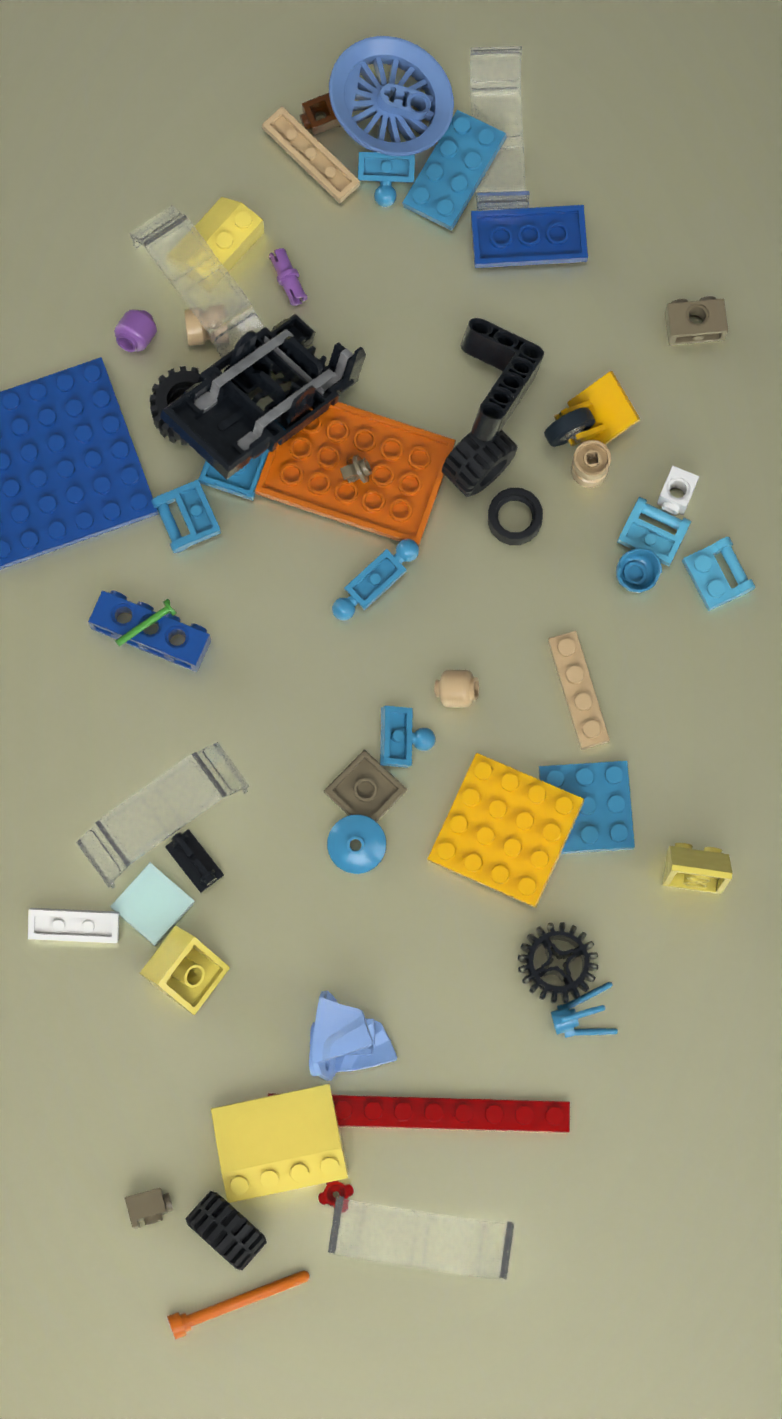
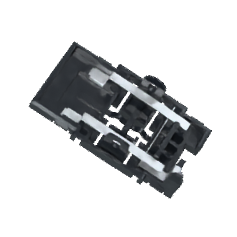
(229, 426)

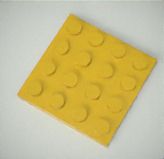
(506, 830)

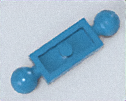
(375, 579)

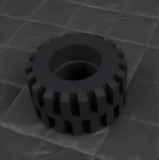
(168, 391)
(477, 462)
(226, 1230)

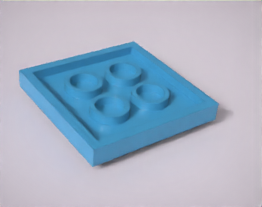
(606, 813)

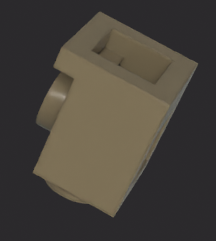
(148, 1207)

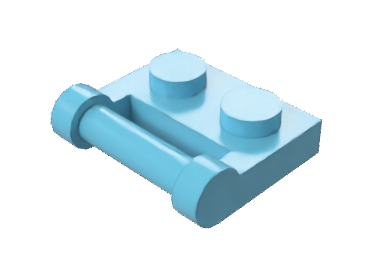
(645, 535)
(709, 577)

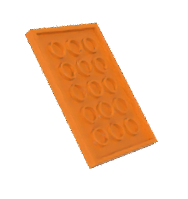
(402, 461)

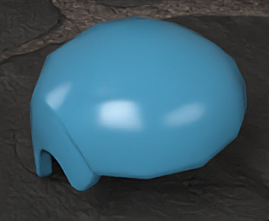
(638, 570)

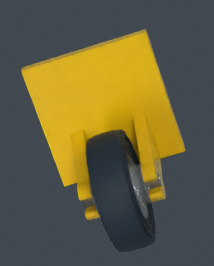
(594, 414)

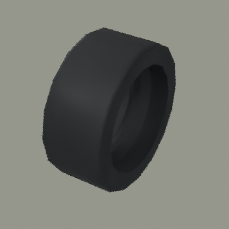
(523, 496)

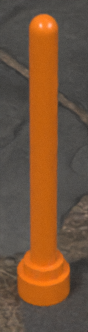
(182, 1323)

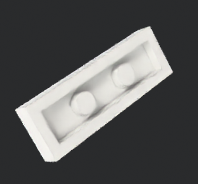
(73, 925)

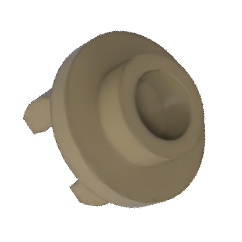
(358, 470)

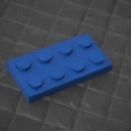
(529, 236)

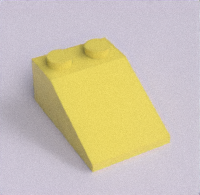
(697, 869)

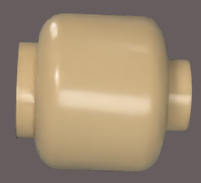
(457, 688)

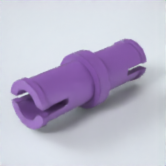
(288, 276)

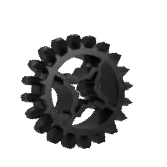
(551, 950)

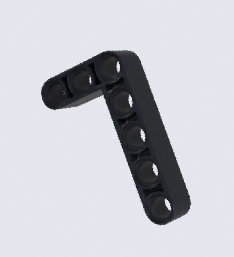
(518, 361)

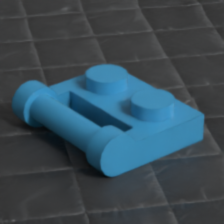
(195, 512)

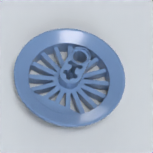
(388, 99)

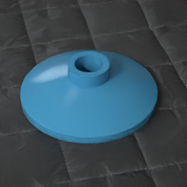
(372, 844)

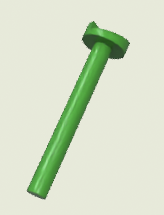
(149, 621)

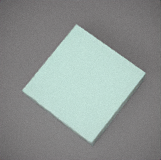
(152, 904)

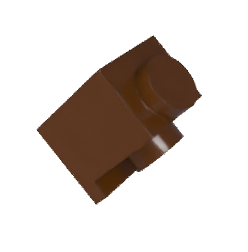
(315, 108)

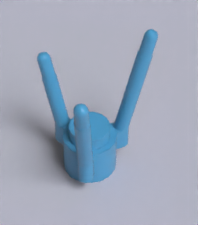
(566, 1019)

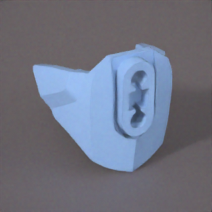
(346, 1040)

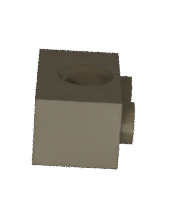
(683, 331)

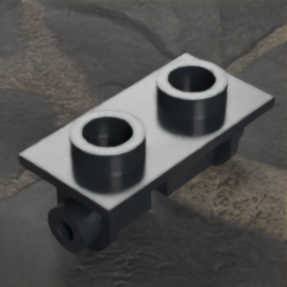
(194, 860)

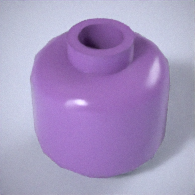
(135, 330)

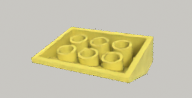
(279, 1143)

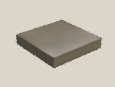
(365, 788)

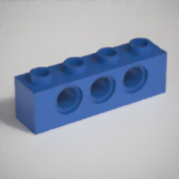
(187, 655)

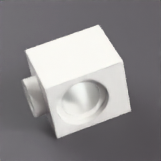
(678, 479)

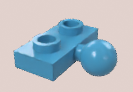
(385, 169)
(398, 737)

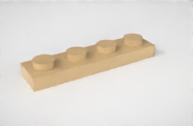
(311, 154)
(578, 690)

